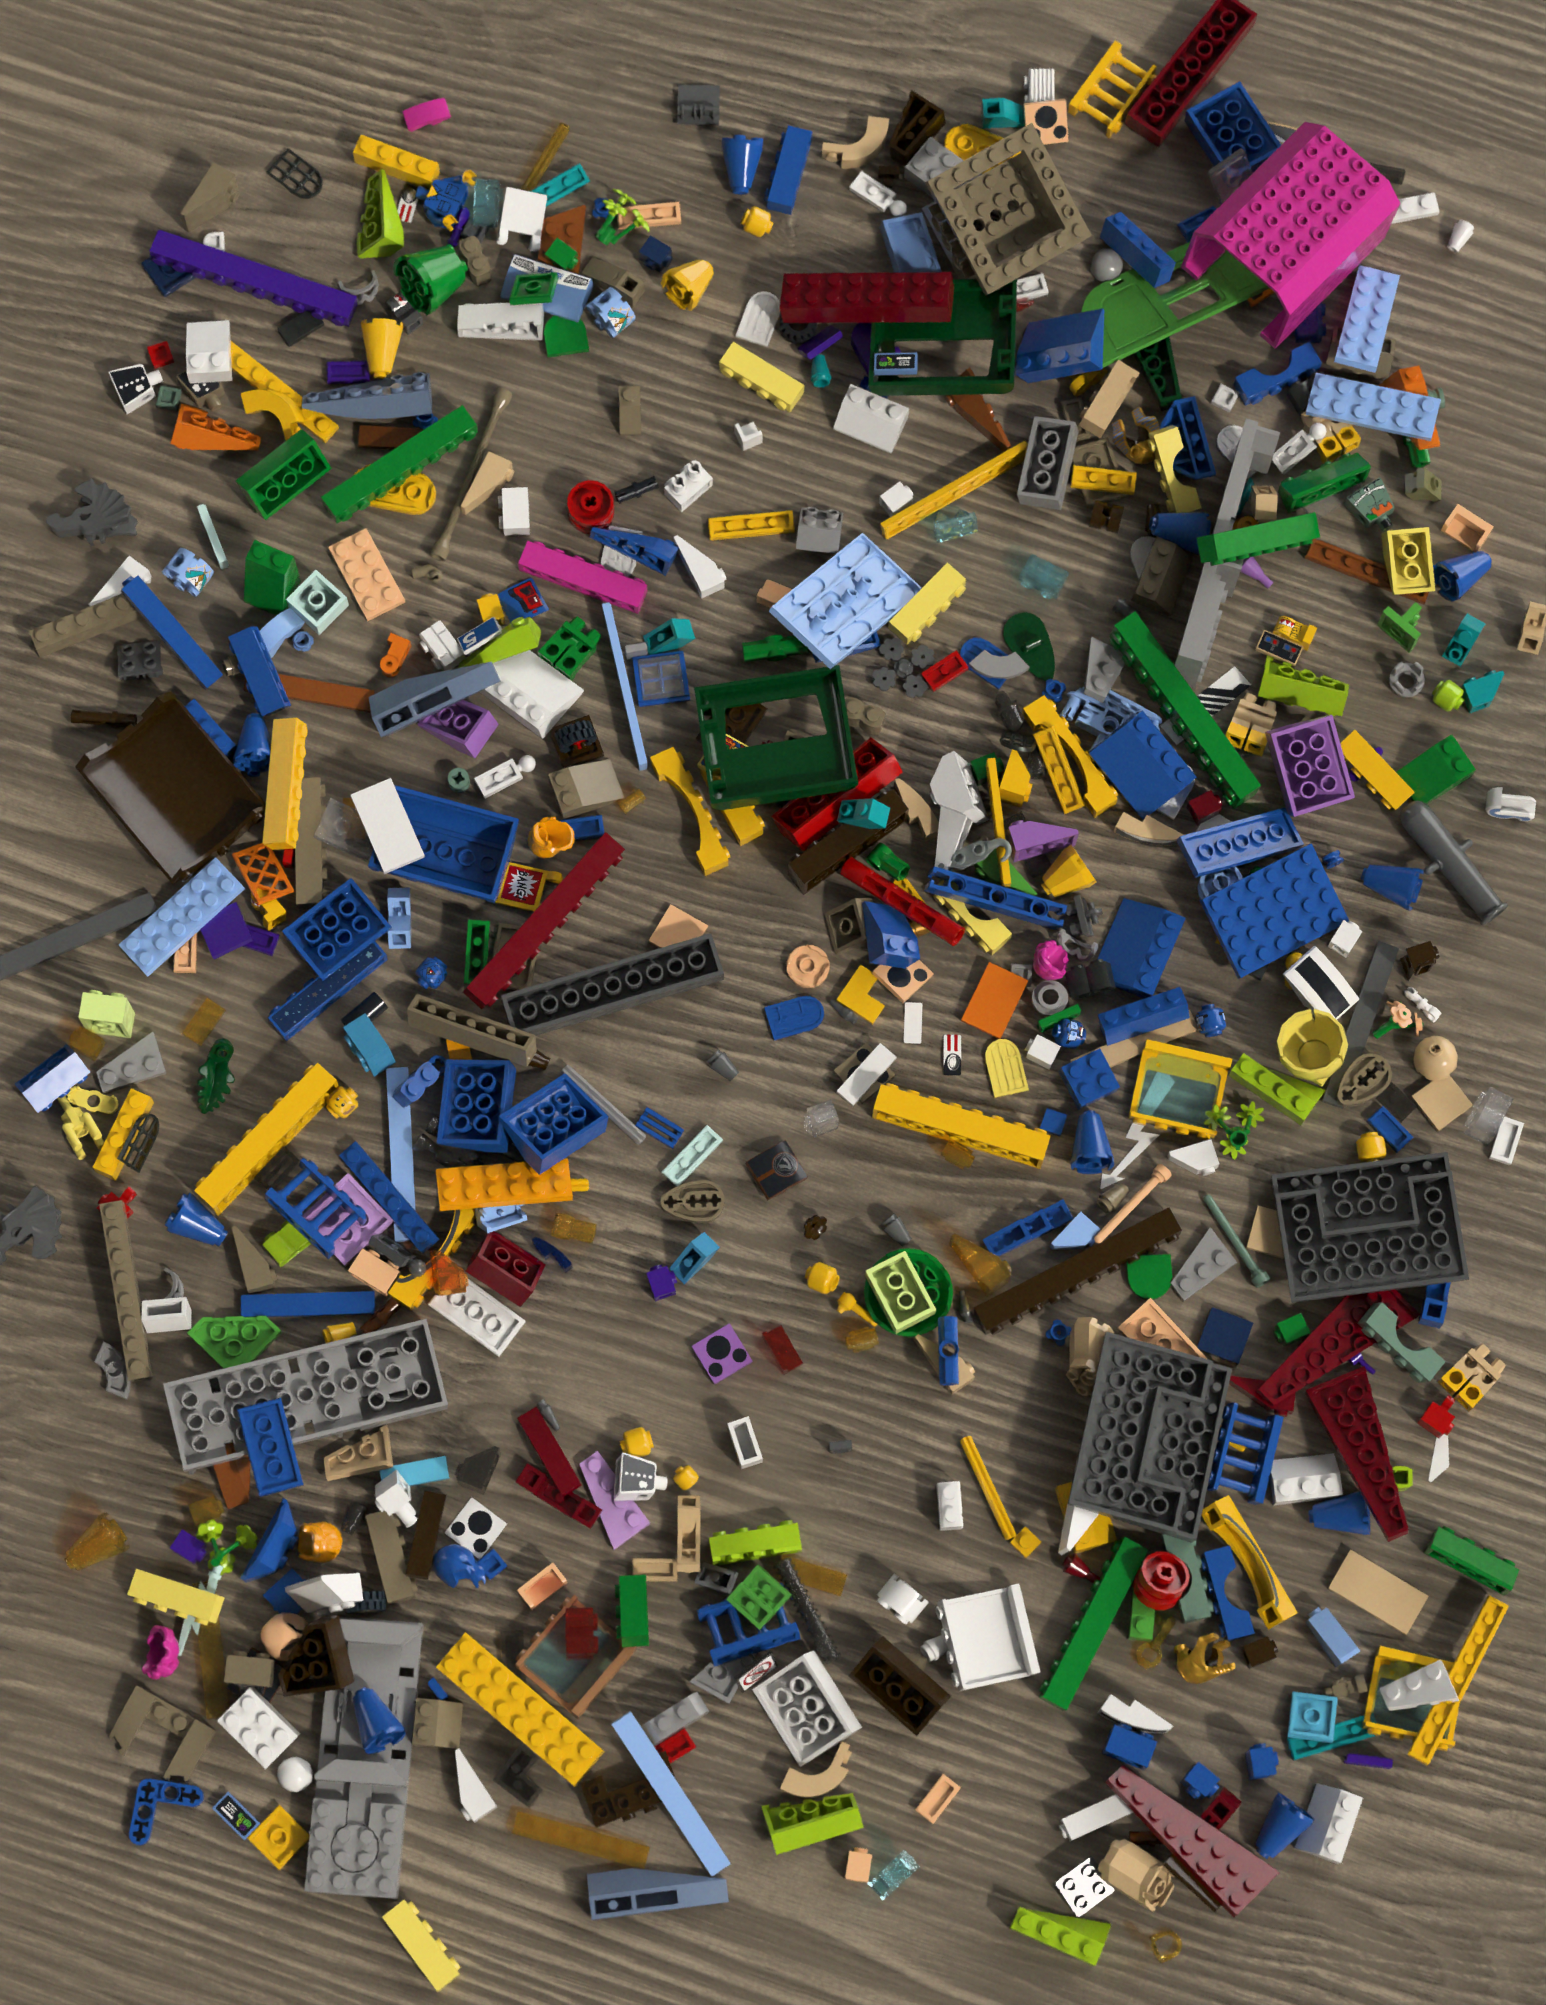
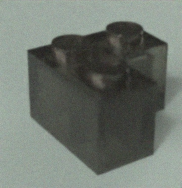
(514, 1777)

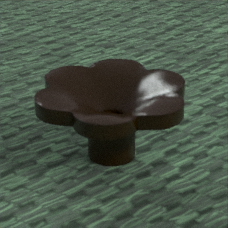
(815, 1227)

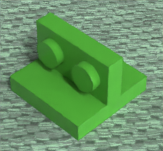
(1401, 628)

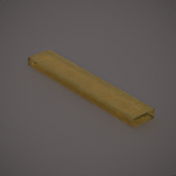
(213, 1667)
(581, 1840)

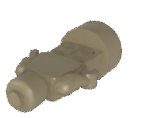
(1342, 1688)

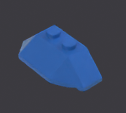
(1195, 457)
(273, 1546)

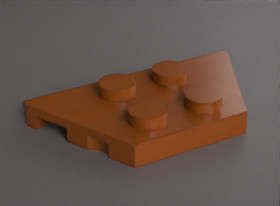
(567, 227)

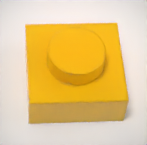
(1025, 1542)

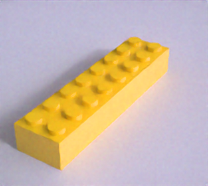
(960, 1125)
(266, 1139)
(520, 1709)

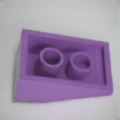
(461, 727)
(1035, 839)

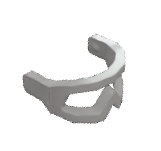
(363, 297)
(1063, 937)
(176, 1283)

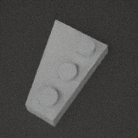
(1102, 669)
(133, 1066)
(1203, 1266)
(720, 1679)

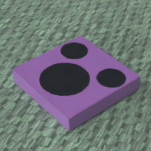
(722, 1354)

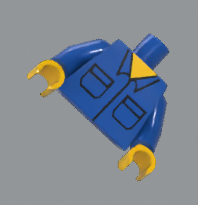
(446, 199)

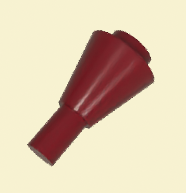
(1075, 1566)

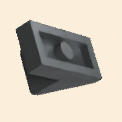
(716, 1578)

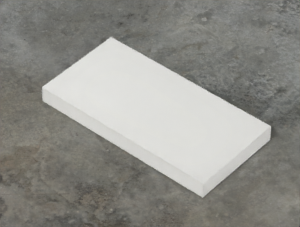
(387, 826)
(480, 1317)

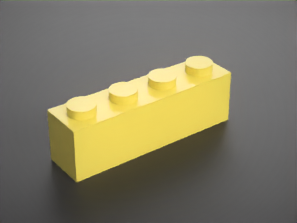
(761, 377)
(927, 603)
(175, 1596)
(421, 1945)

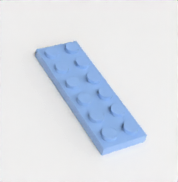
(1367, 318)
(1373, 406)
(181, 916)

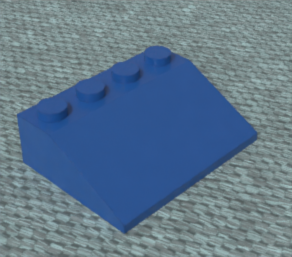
(1231, 123)
(1061, 346)
(1142, 764)
(336, 929)
(1140, 946)
(472, 1101)
(553, 1123)

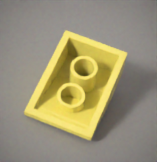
(1408, 560)

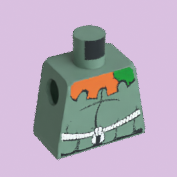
(1371, 505)

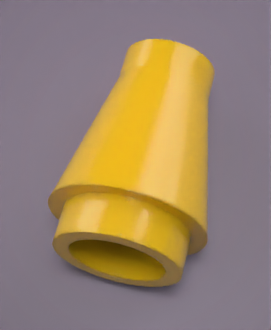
(338, 1332)

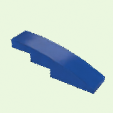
(1028, 1229)

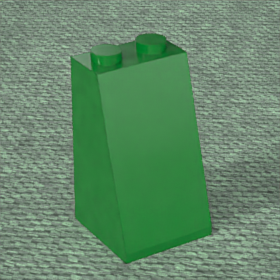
(269, 578)

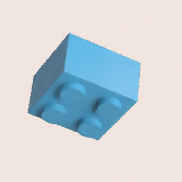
(368, 1045)

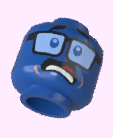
(1210, 1020)
(1069, 1033)

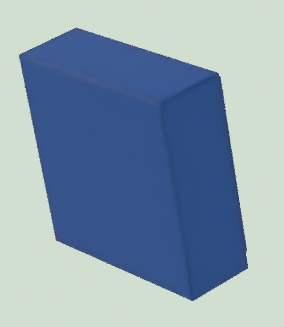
(1053, 1122)
(492, 1564)
(437, 1689)

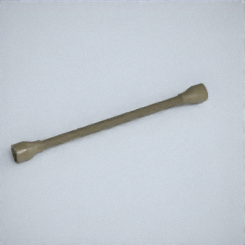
(500, 402)

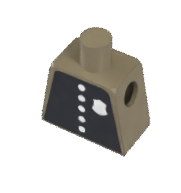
(202, 393)

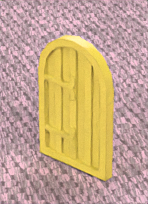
(1005, 1068)

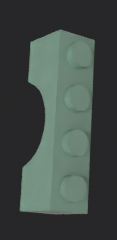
(1380, 1325)
(1194, 1604)

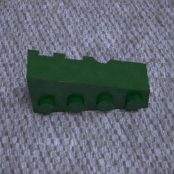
(1160, 372)

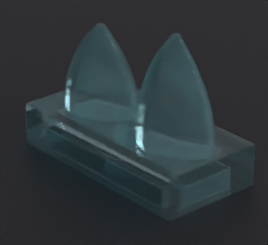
(950, 528)

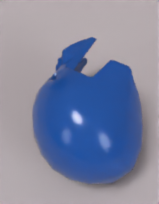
(457, 1563)

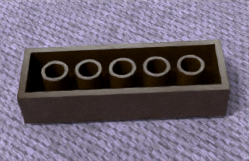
(840, 844)

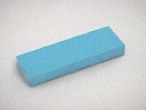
(420, 1471)

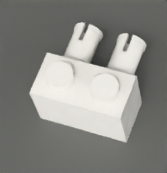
(688, 485)
(393, 1496)

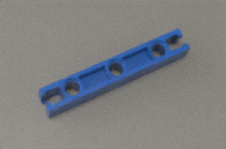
(979, 894)

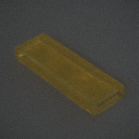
(819, 1577)

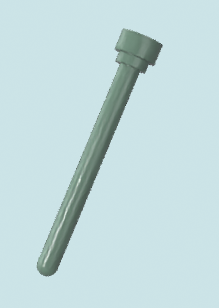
(1258, 1276)

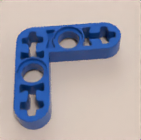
(158, 1796)

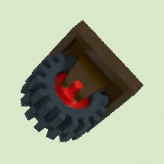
(576, 742)

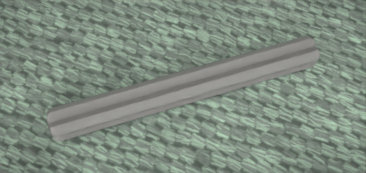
(613, 1113)

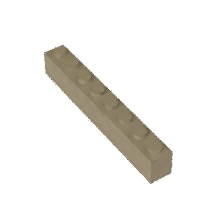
(126, 1290)

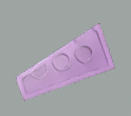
(619, 1518)

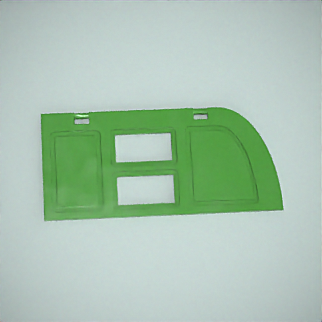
(1140, 317)

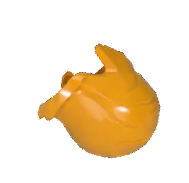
(550, 837)
(319, 1542)

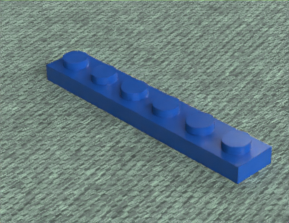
(389, 1197)

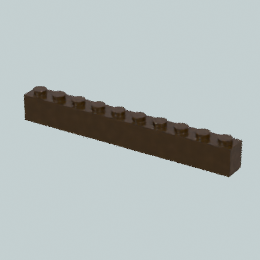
(1077, 1271)

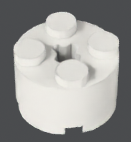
(902, 1599)

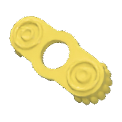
(79, 1098)

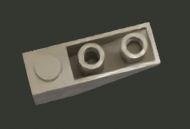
(608, 275)

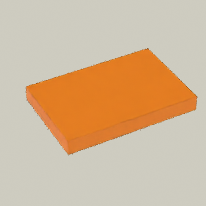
(994, 1000)

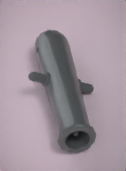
(1450, 860)

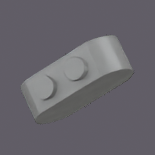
(675, 1718)

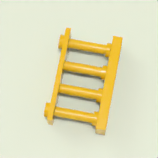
(1103, 71)

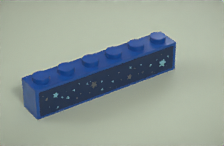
(320, 995)

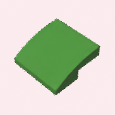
(759, 1597)

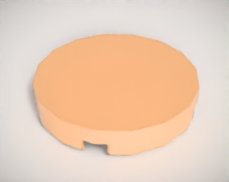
(808, 966)

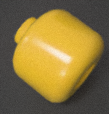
(685, 1477)

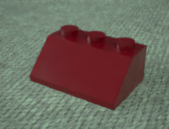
(505, 1268)

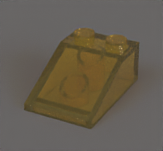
(983, 1265)

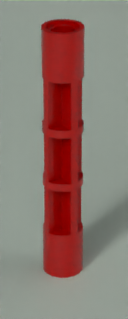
(902, 901)

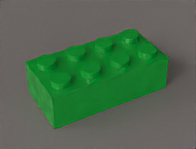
(283, 474)

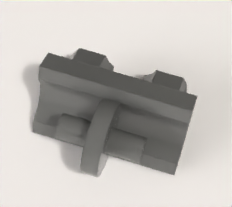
(1079, 908)

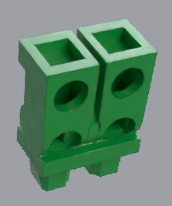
(570, 647)

